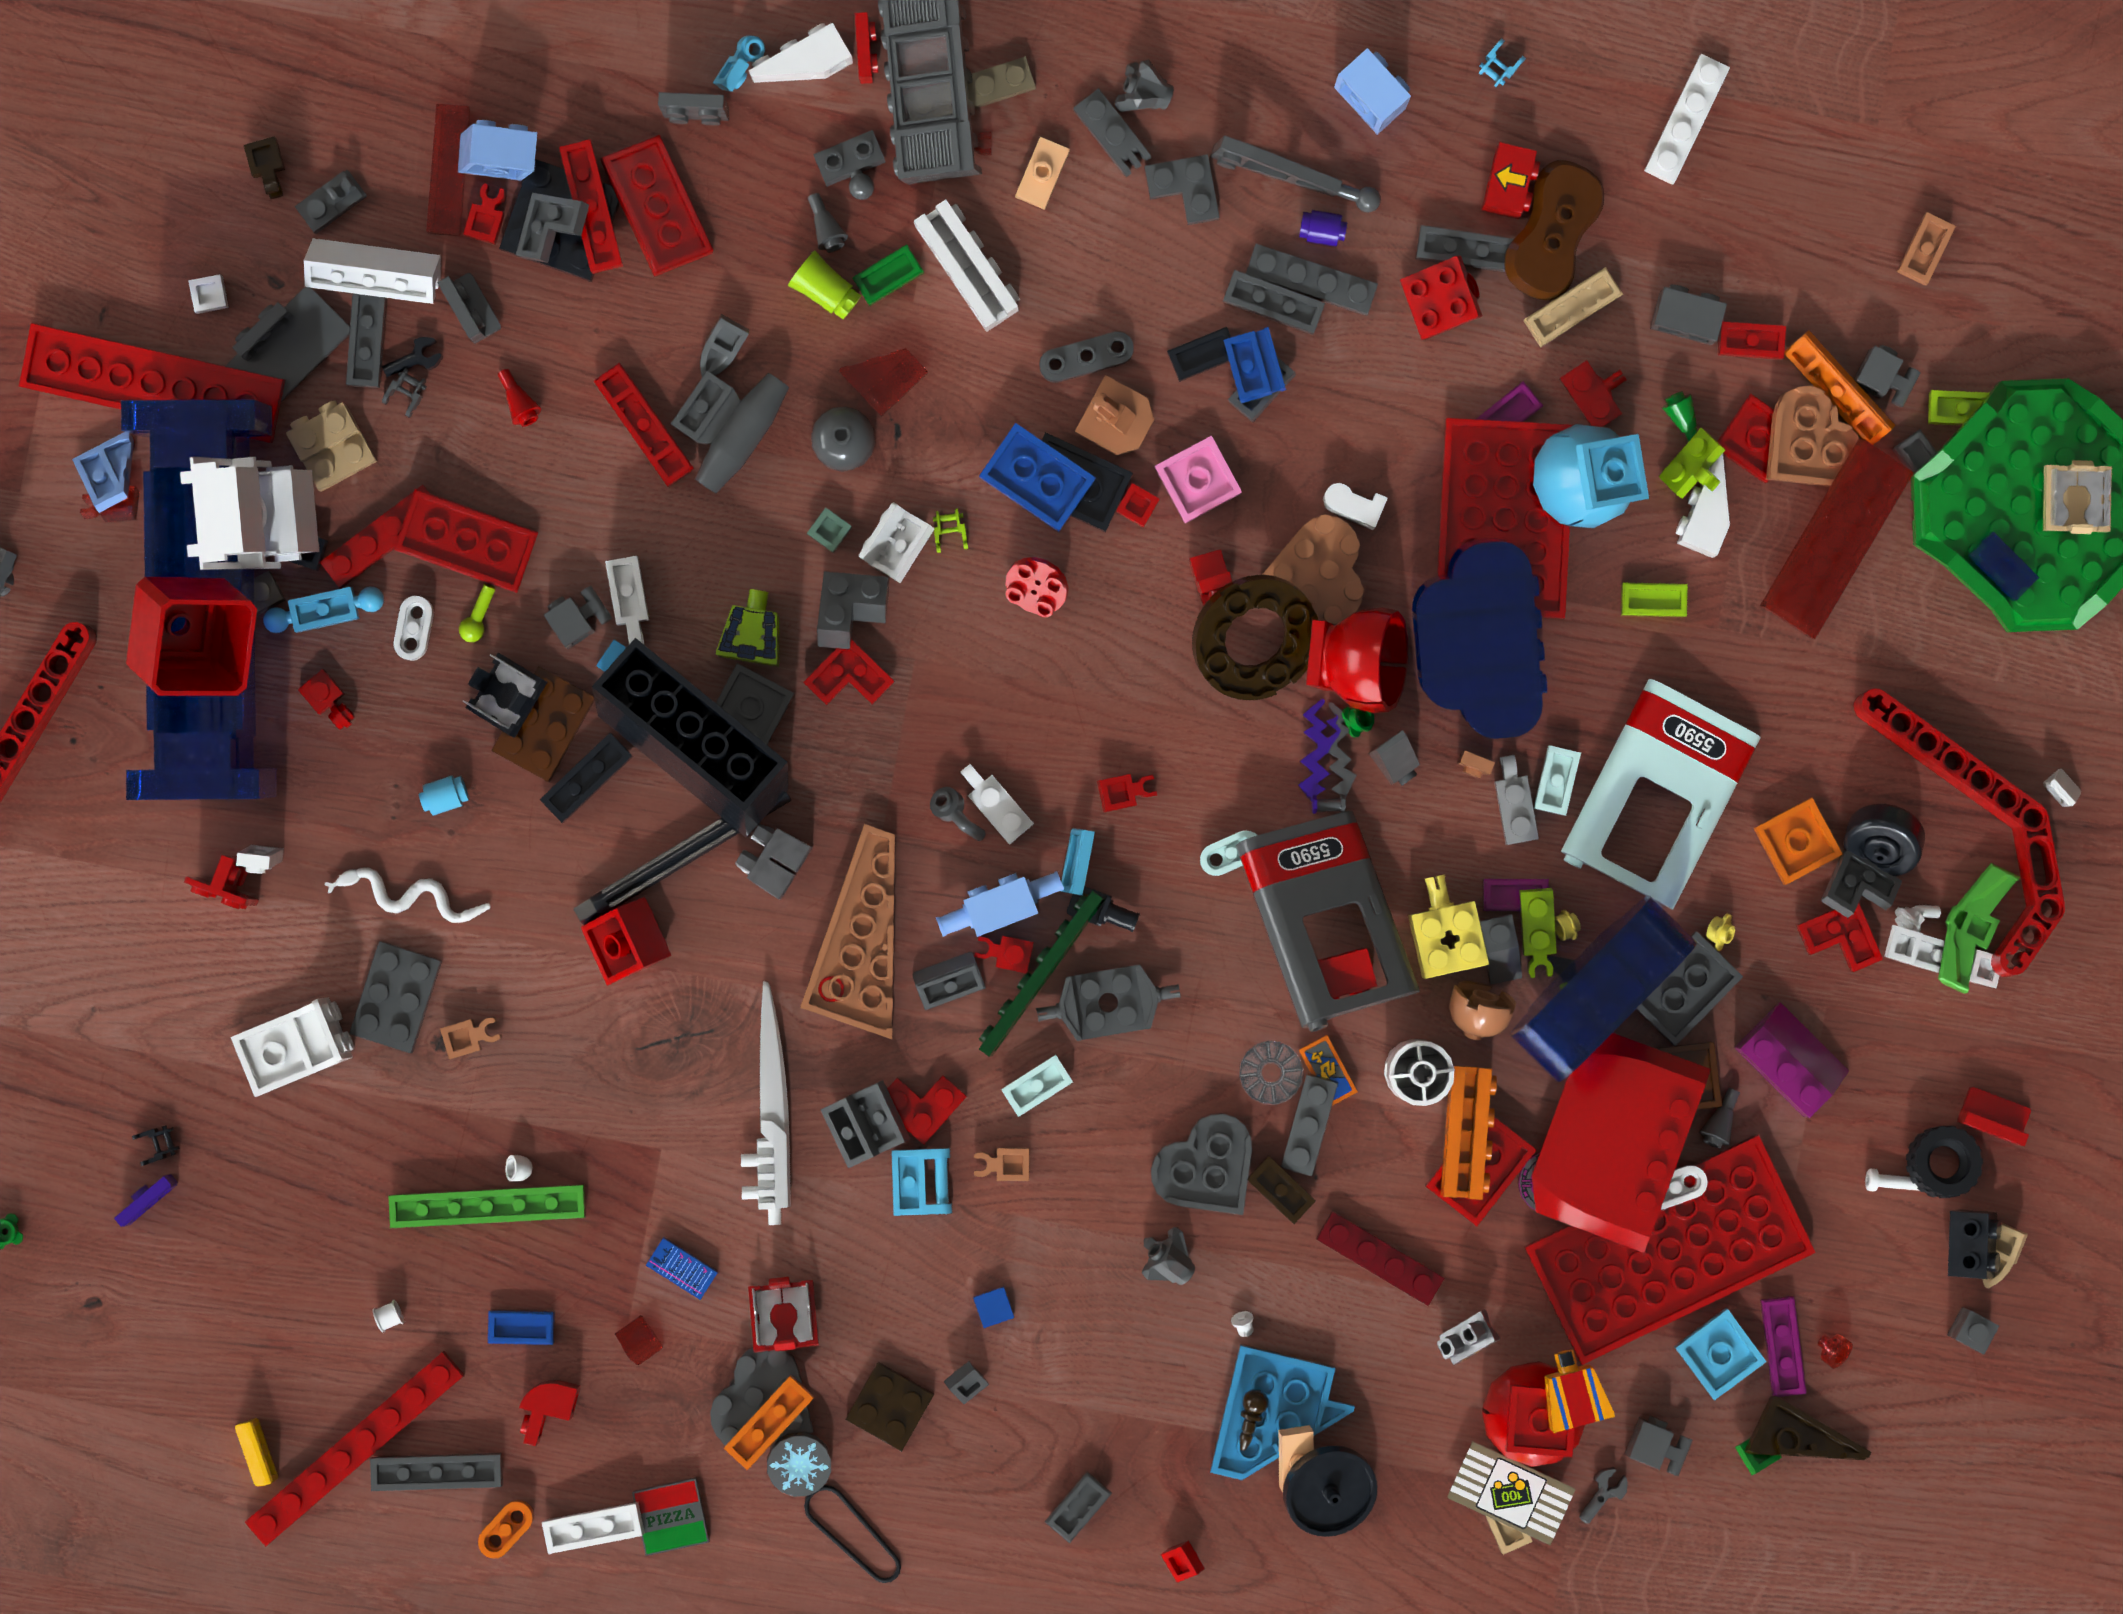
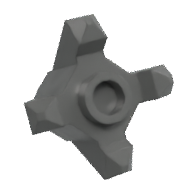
(1144, 88)
(1168, 1259)

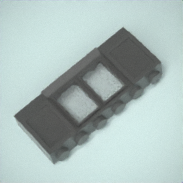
(928, 89)

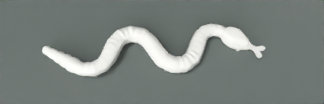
(352, 876)

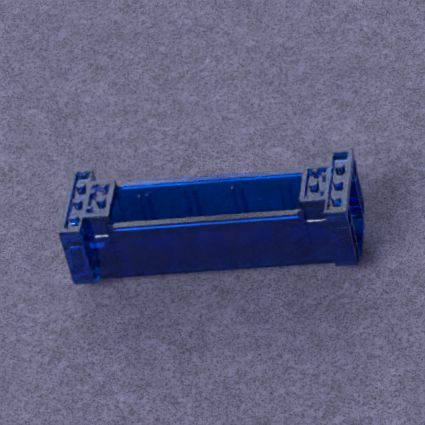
(198, 740)

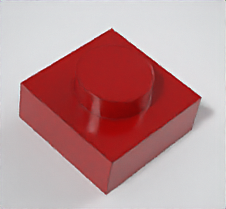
(1137, 505)
(1182, 1561)

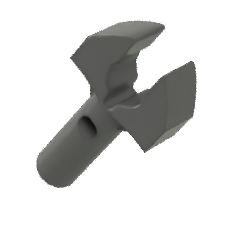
(1603, 1493)

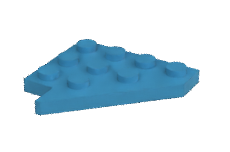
(1296, 1398)

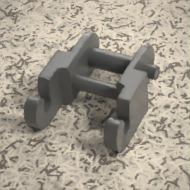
(396, 386)

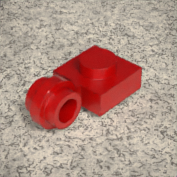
(322, 694)

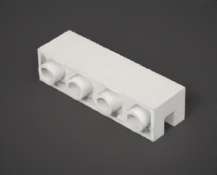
(966, 265)
(372, 270)

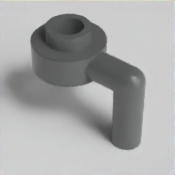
(953, 811)

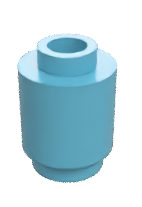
(443, 795)

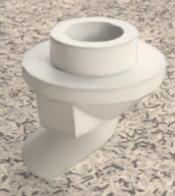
(1913, 917)

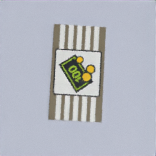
(1511, 1493)

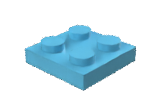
(1720, 1354)

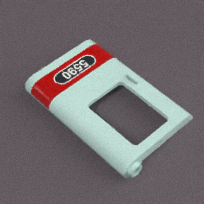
(1684, 752)

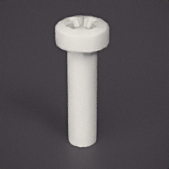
(1874, 1180)

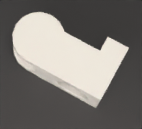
(1344, 503)

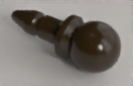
(1254, 1403)

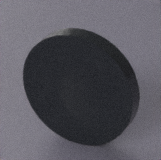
(1330, 1491)

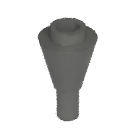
(828, 232)
(1719, 1126)

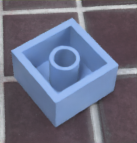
(1373, 90)
(497, 150)

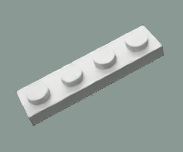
(1687, 119)

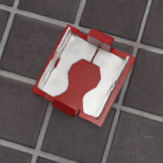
(783, 1315)

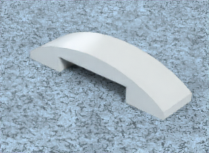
(1926, 953)

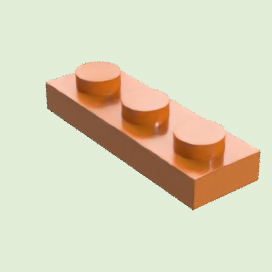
(768, 1422)

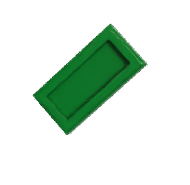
(888, 275)

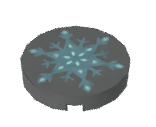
(799, 1464)

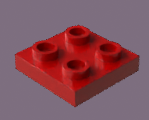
(1442, 297)

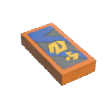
(1324, 1062)

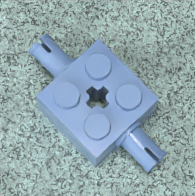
(1000, 906)

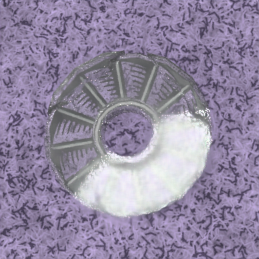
(1290, 1072)

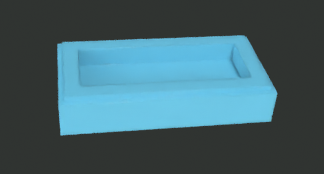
(1077, 861)

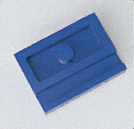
(1254, 365)

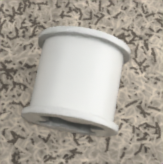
(388, 1316)

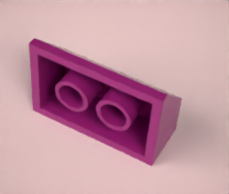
(1792, 1060)

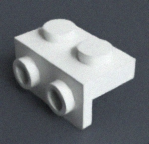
(895, 542)

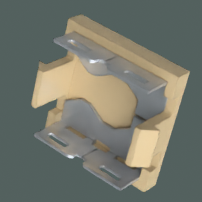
(2077, 498)

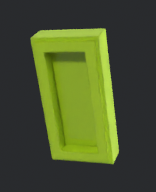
(1654, 599)

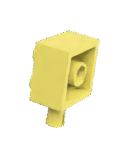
(1430, 927)

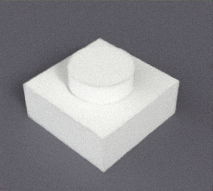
(208, 294)

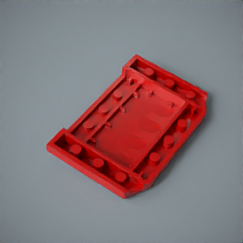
(1617, 1140)

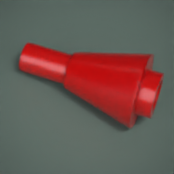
(521, 405)

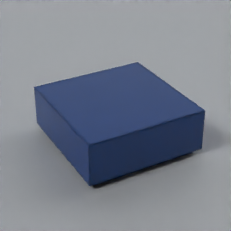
(993, 1307)

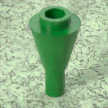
(1682, 413)

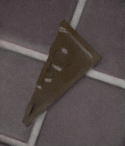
(1791, 1432)

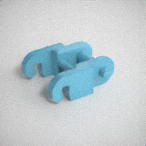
(1491, 57)

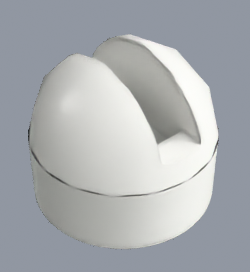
(518, 1168)

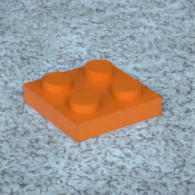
(1798, 841)

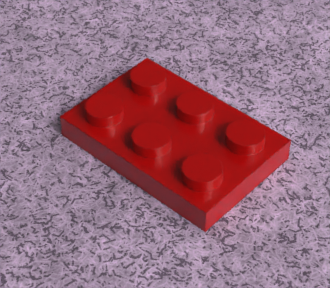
(1507, 1160)

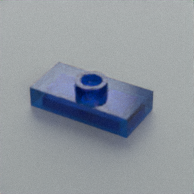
(2003, 566)

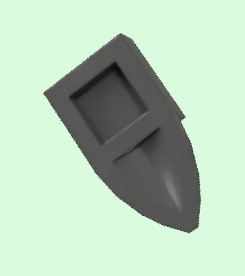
(722, 345)

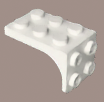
(293, 1046)

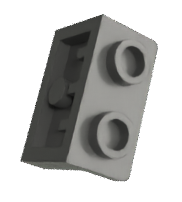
(470, 307)

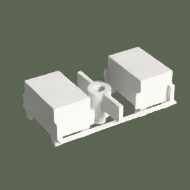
(251, 513)

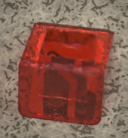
(638, 1340)

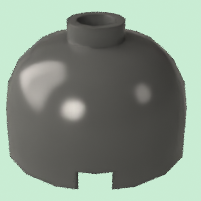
(843, 439)

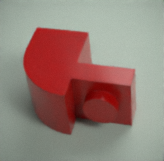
(1209, 573)
(546, 1399)

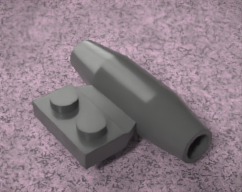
(728, 424)

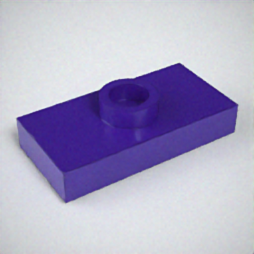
(145, 1199)

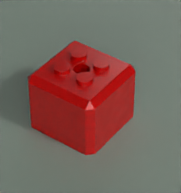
(211, 649)

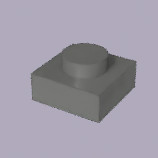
(966, 1382)

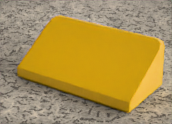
(256, 1452)

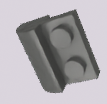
(865, 1124)

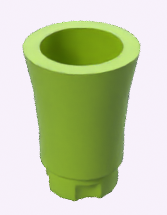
(824, 286)

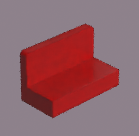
(1995, 1116)

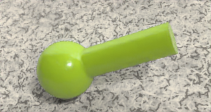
(472, 628)

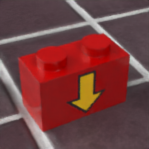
(1510, 180)

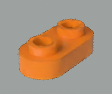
(506, 1528)

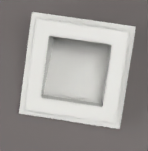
(2062, 788)

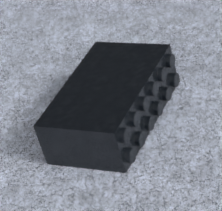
(690, 737)

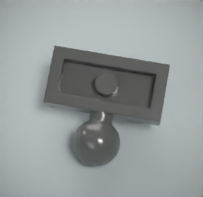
(850, 160)

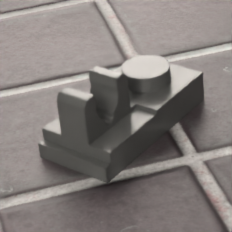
(330, 201)

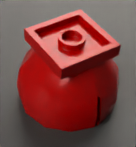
(1349, 657)
(1520, 1420)

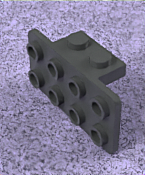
(290, 339)

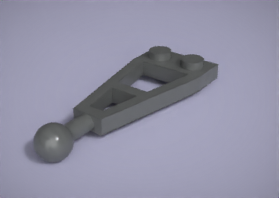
(1235, 153)

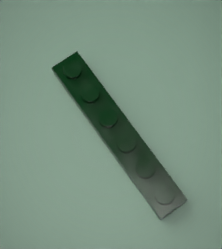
(1032, 983)

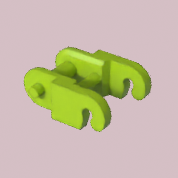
(949, 517)

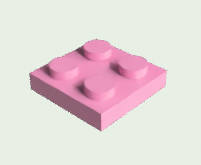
(1198, 479)

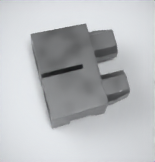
(763, 870)

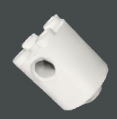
(1419, 1072)

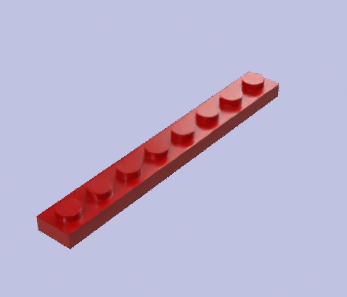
(354, 1448)

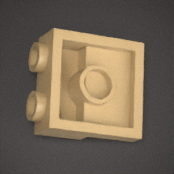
(330, 445)

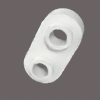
(413, 628)
(1678, 1192)

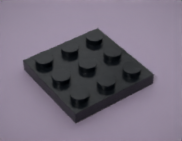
(567, 250)

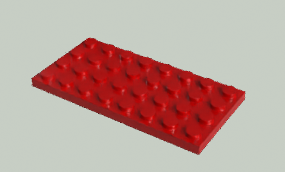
(1694, 1255)

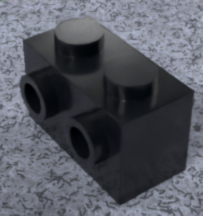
(1973, 1244)

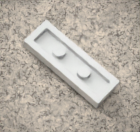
(593, 1528)

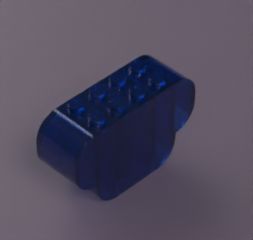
(1481, 638)
(1602, 988)

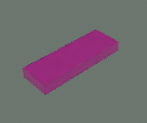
(1783, 1346)

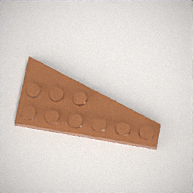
(860, 941)

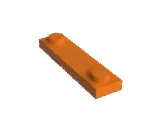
(1850, 399)

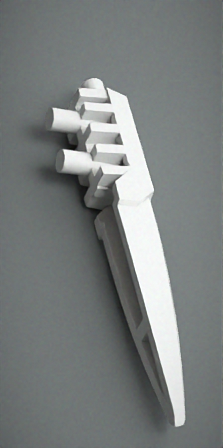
(773, 1150)

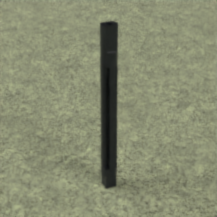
(660, 868)

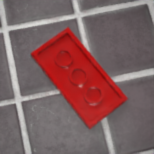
(657, 205)
(465, 540)

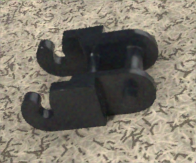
(153, 1133)

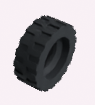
(1969, 1162)

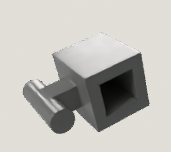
(1880, 372)
(571, 621)
(1652, 1444)

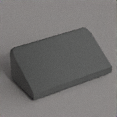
(948, 980)

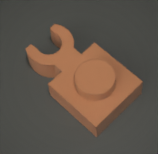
(465, 1038)
(1010, 1164)

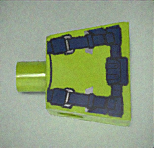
(751, 632)

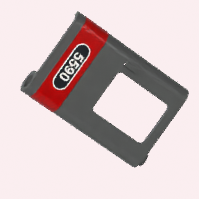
(1313, 871)

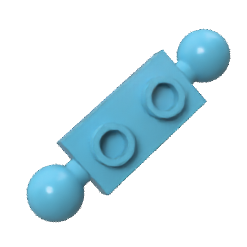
(323, 609)

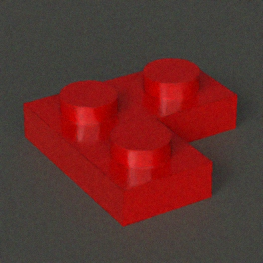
(847, 667)
(1851, 934)
(925, 1115)

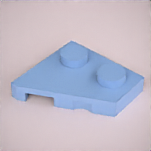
(107, 471)

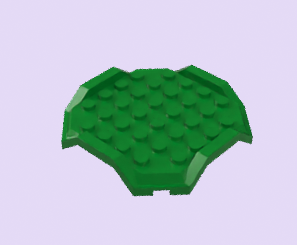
(1994, 482)

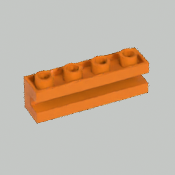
(1466, 1133)

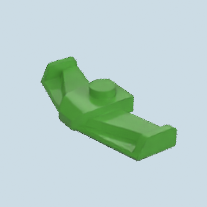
(1972, 926)

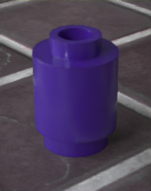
(1323, 228)

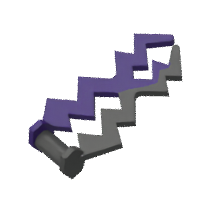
(1324, 746)

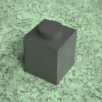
(1973, 1330)

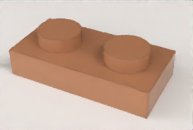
(1926, 248)

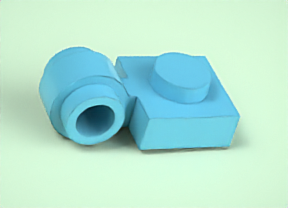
(733, 72)

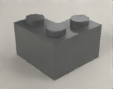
(846, 600)

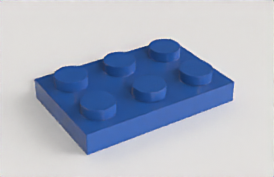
(1037, 477)

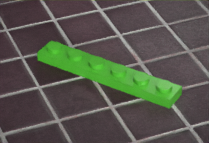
(487, 1206)

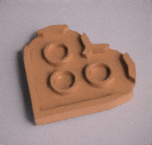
(1807, 438)
(1321, 566)

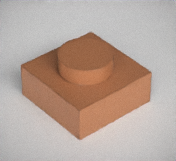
(1475, 765)

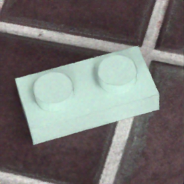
(1557, 780)
(1037, 1085)

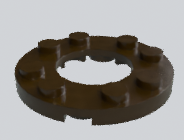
(1233, 601)

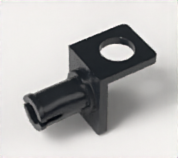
(1107, 912)

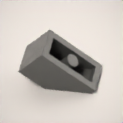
(1501, 949)

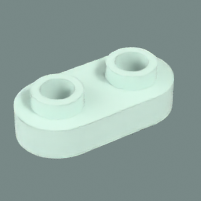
(1227, 850)

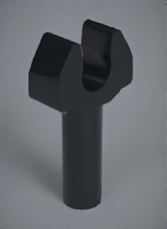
(414, 358)

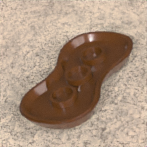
(1544, 252)

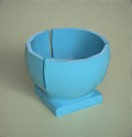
(1589, 475)

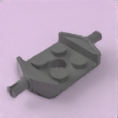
(1135, 1007)

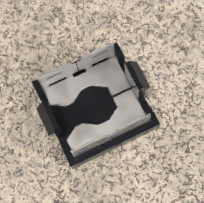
(505, 694)

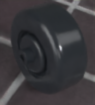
(1886, 837)

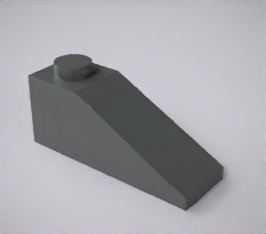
(1396, 759)

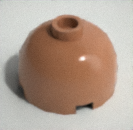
(1479, 1011)

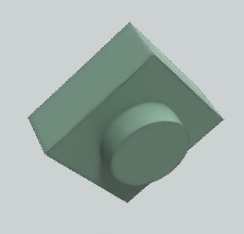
(829, 530)

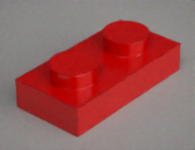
(864, 35)
(1752, 340)

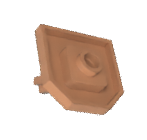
(1116, 418)

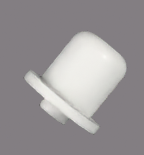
(1243, 1323)

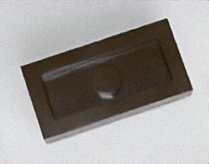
(1281, 1190)

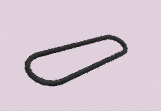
(845, 1549)

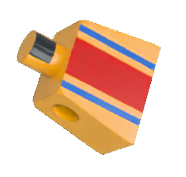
(1574, 1394)

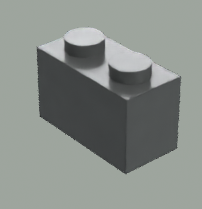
(1688, 314)

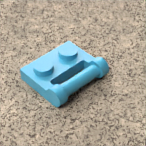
(910, 1183)

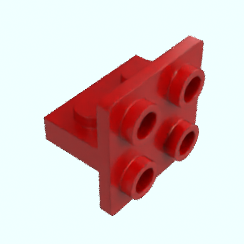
(224, 884)

